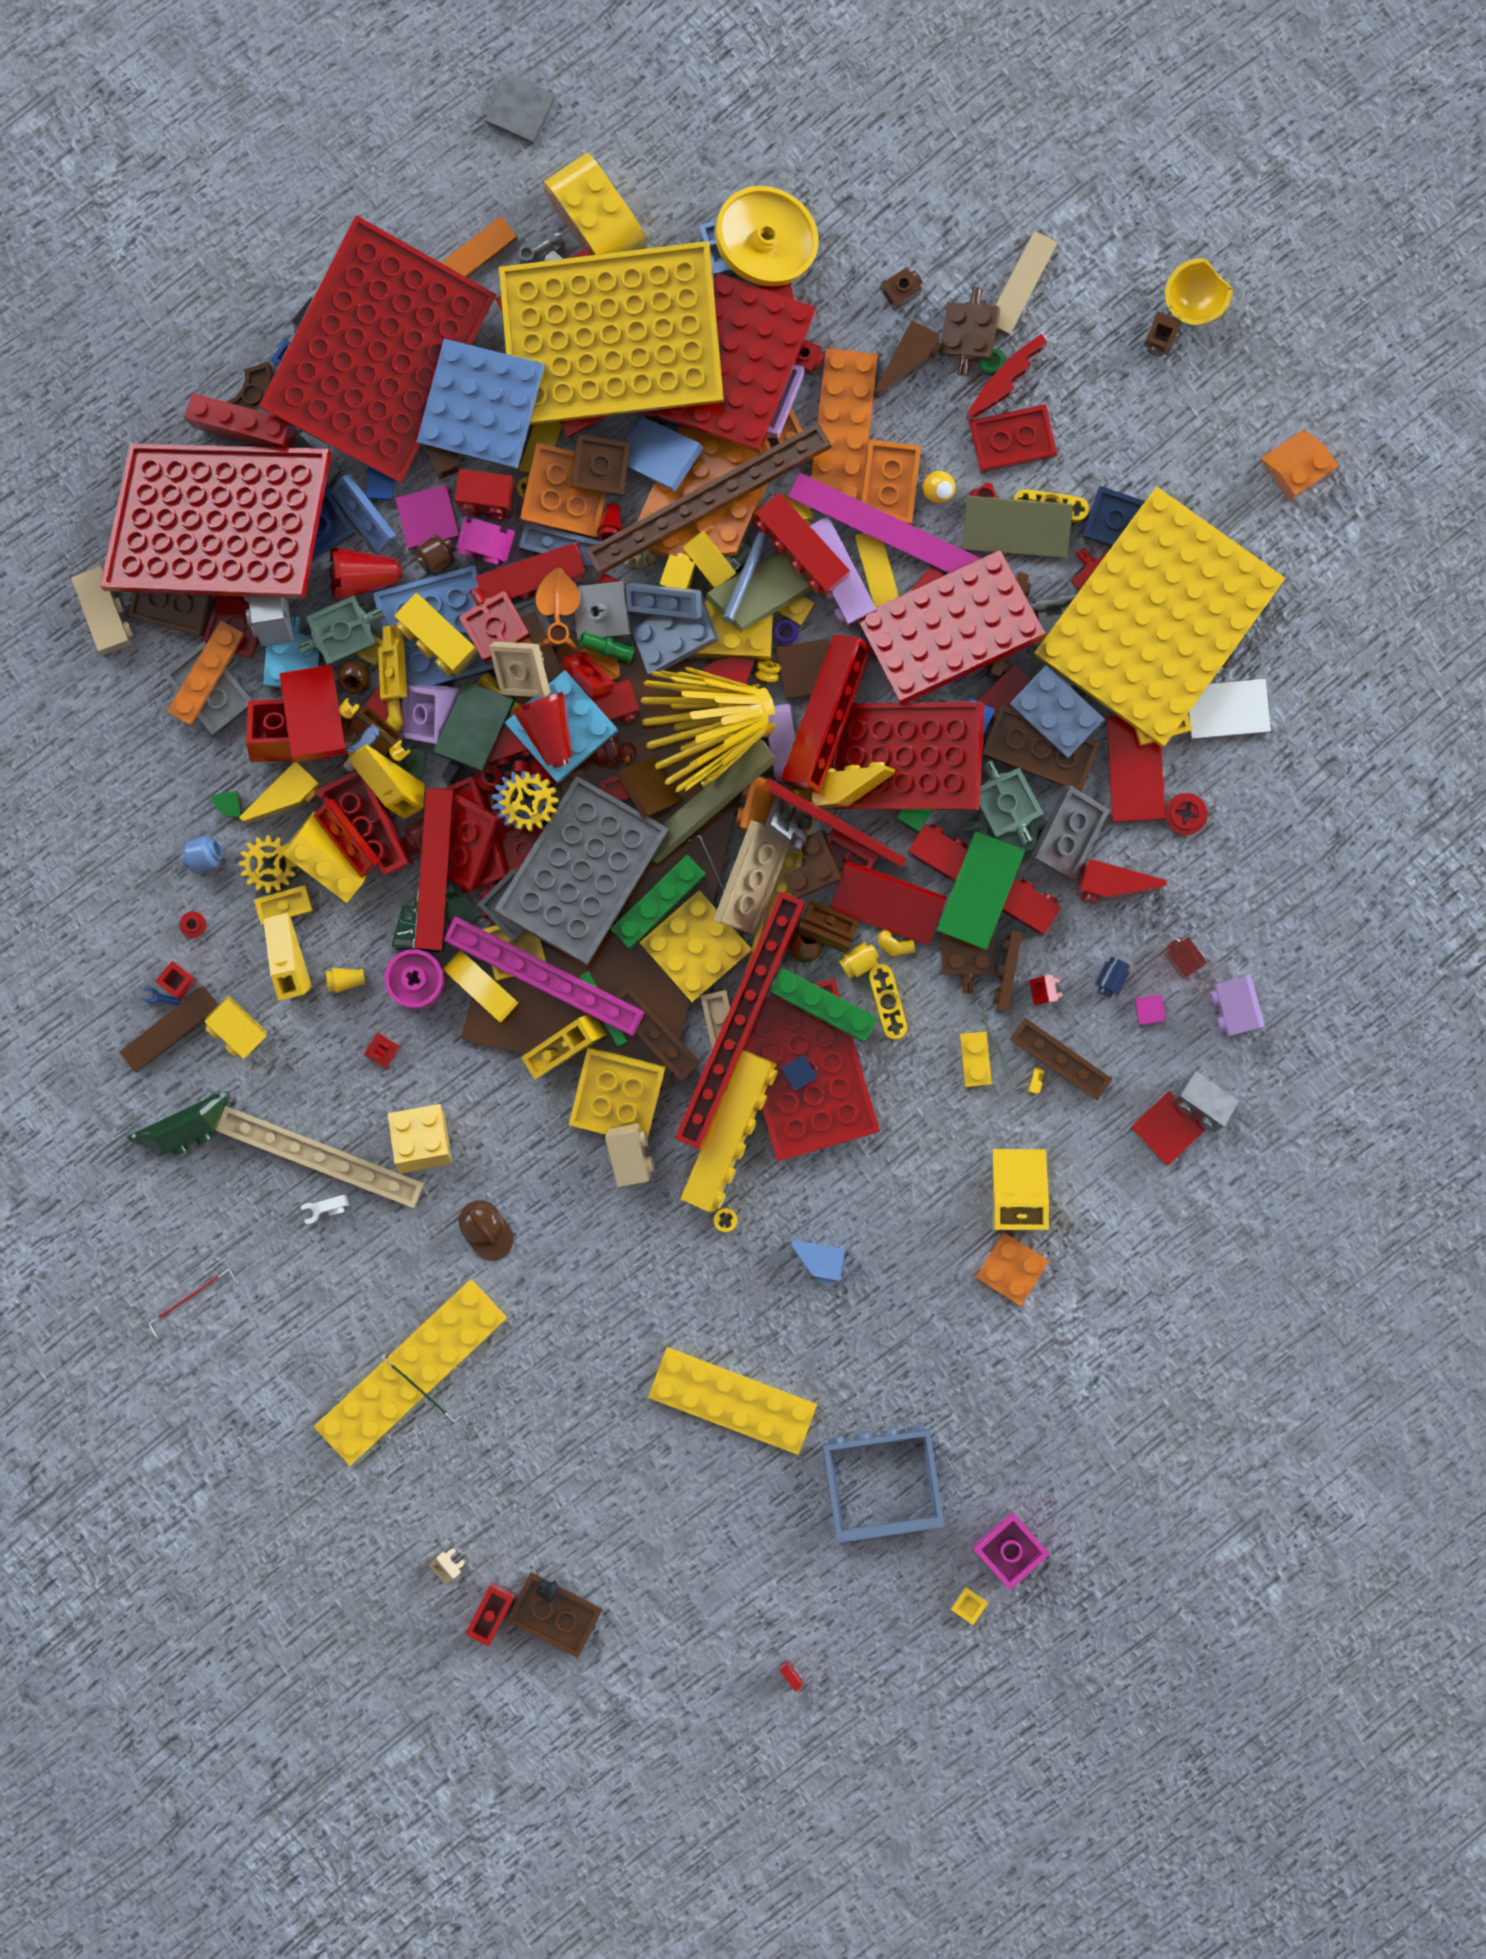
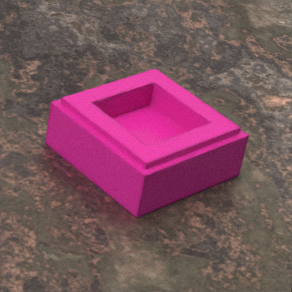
(1150, 1009)

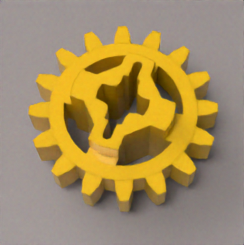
(540, 797)
(258, 855)

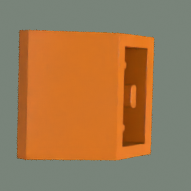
(757, 804)

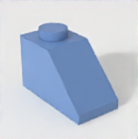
(821, 1260)

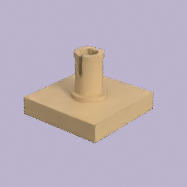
(519, 669)

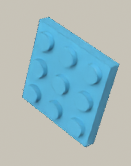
(587, 726)

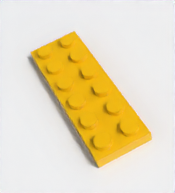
(732, 1400)

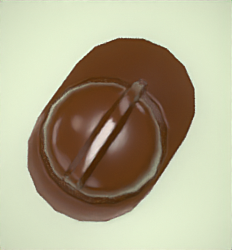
(486, 1230)

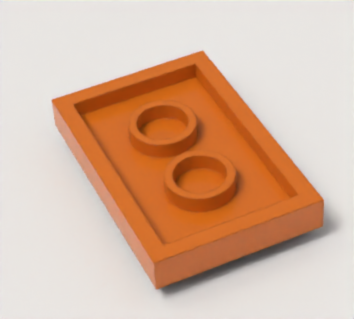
(891, 478)

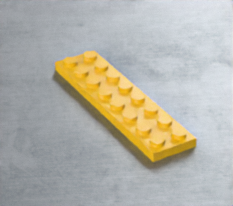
(424, 1359)

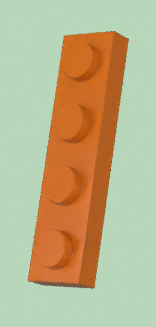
(206, 673)

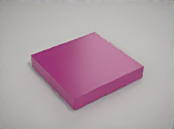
(427, 515)

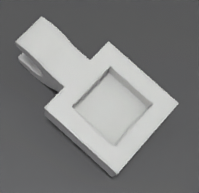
(332, 1206)

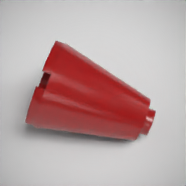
(361, 573)
(547, 728)

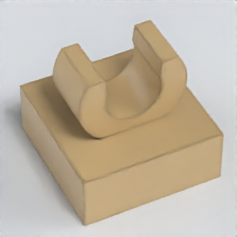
(444, 1567)

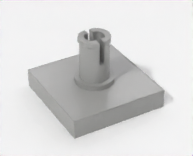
(603, 610)

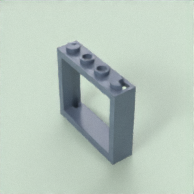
(891, 1527)

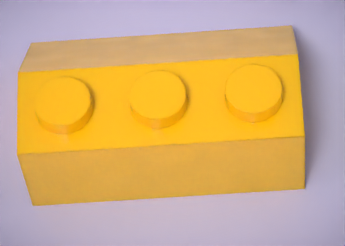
(322, 859)

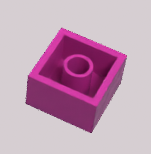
(1010, 1550)

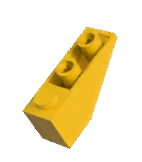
(390, 783)
(847, 786)
(285, 958)

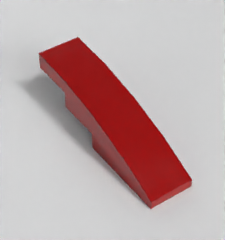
(1001, 385)

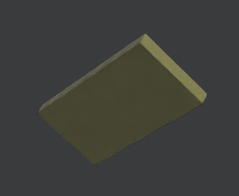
(1017, 526)
(769, 590)

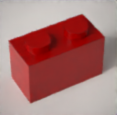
(490, 1614)

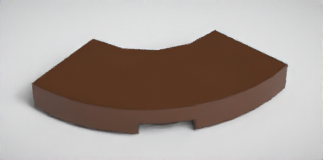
(254, 387)

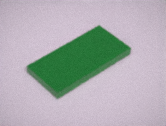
(980, 890)

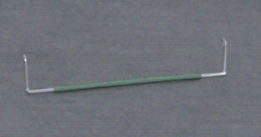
(996, 1044)

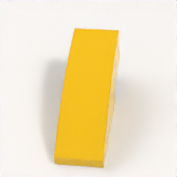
(480, 986)

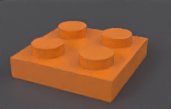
(1012, 1269)

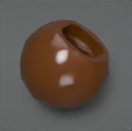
(353, 676)
(804, 949)

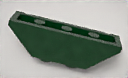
(184, 1127)

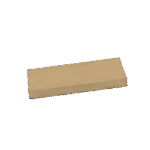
(752, 879)

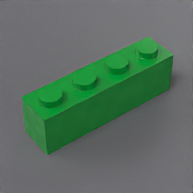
(658, 902)
(823, 1005)

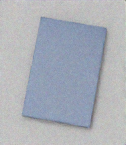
(661, 453)

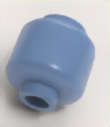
(201, 854)

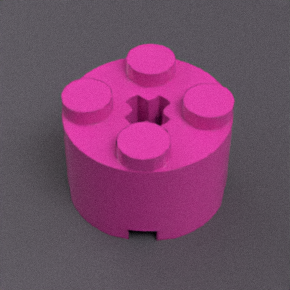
(485, 540)

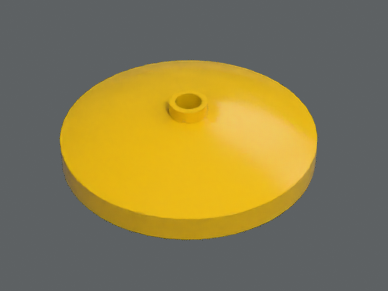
(766, 236)

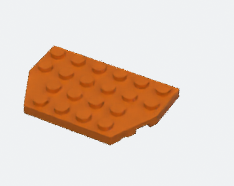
(724, 527)

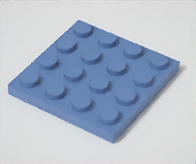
(480, 403)
(451, 599)

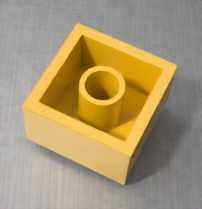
(235, 1027)
(419, 1138)

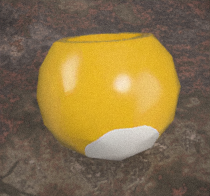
(939, 487)

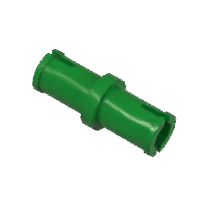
(606, 647)

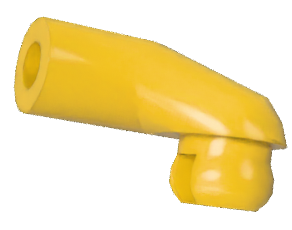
(395, 716)
(893, 947)

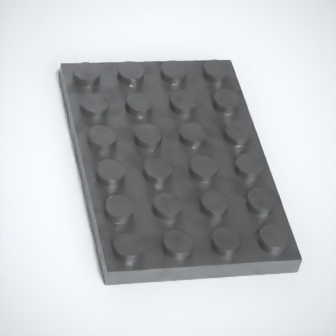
(581, 870)

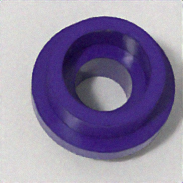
(785, 624)

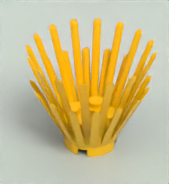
(734, 715)

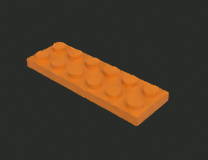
(845, 419)

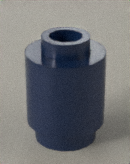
(1112, 977)

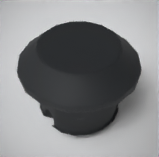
(548, 1590)

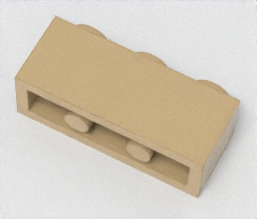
(102, 613)

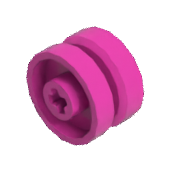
(400, 974)

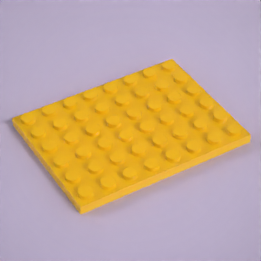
(616, 331)
(1159, 616)

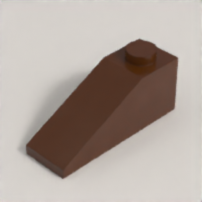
(911, 355)

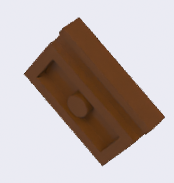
(828, 927)

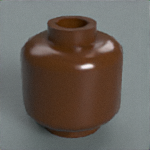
(435, 554)

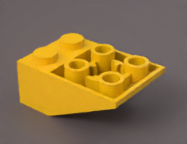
(1019, 1189)

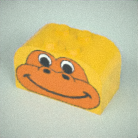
(593, 208)

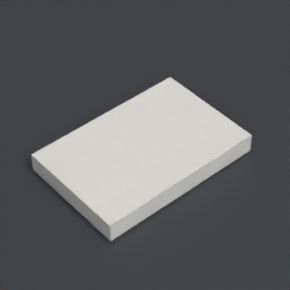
(1231, 710)

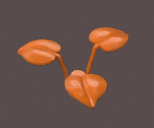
(561, 596)

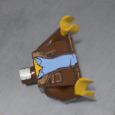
(369, 729)

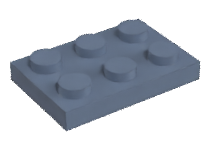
(671, 639)
(1056, 711)

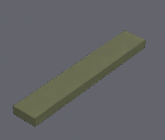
(714, 797)

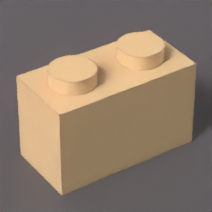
(629, 1154)

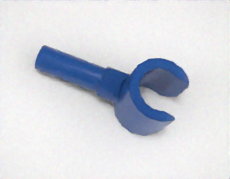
(160, 997)

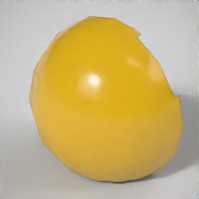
(1197, 293)

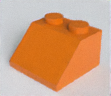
(1299, 464)

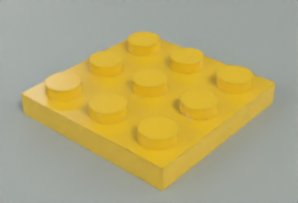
(695, 947)
(616, 1092)

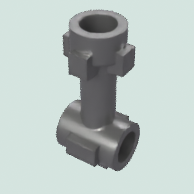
(528, 254)

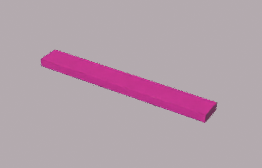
(879, 525)
(544, 976)

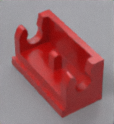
(846, 849)

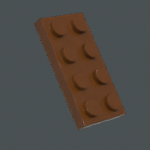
(1020, 745)

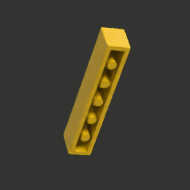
(728, 1132)

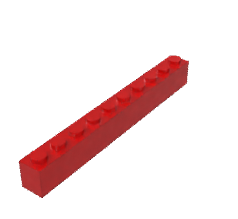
(740, 1020)

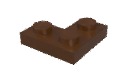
(820, 867)

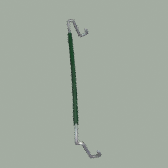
(418, 1388)

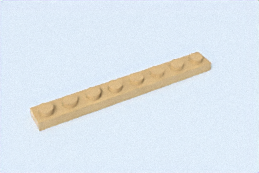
(320, 1157)

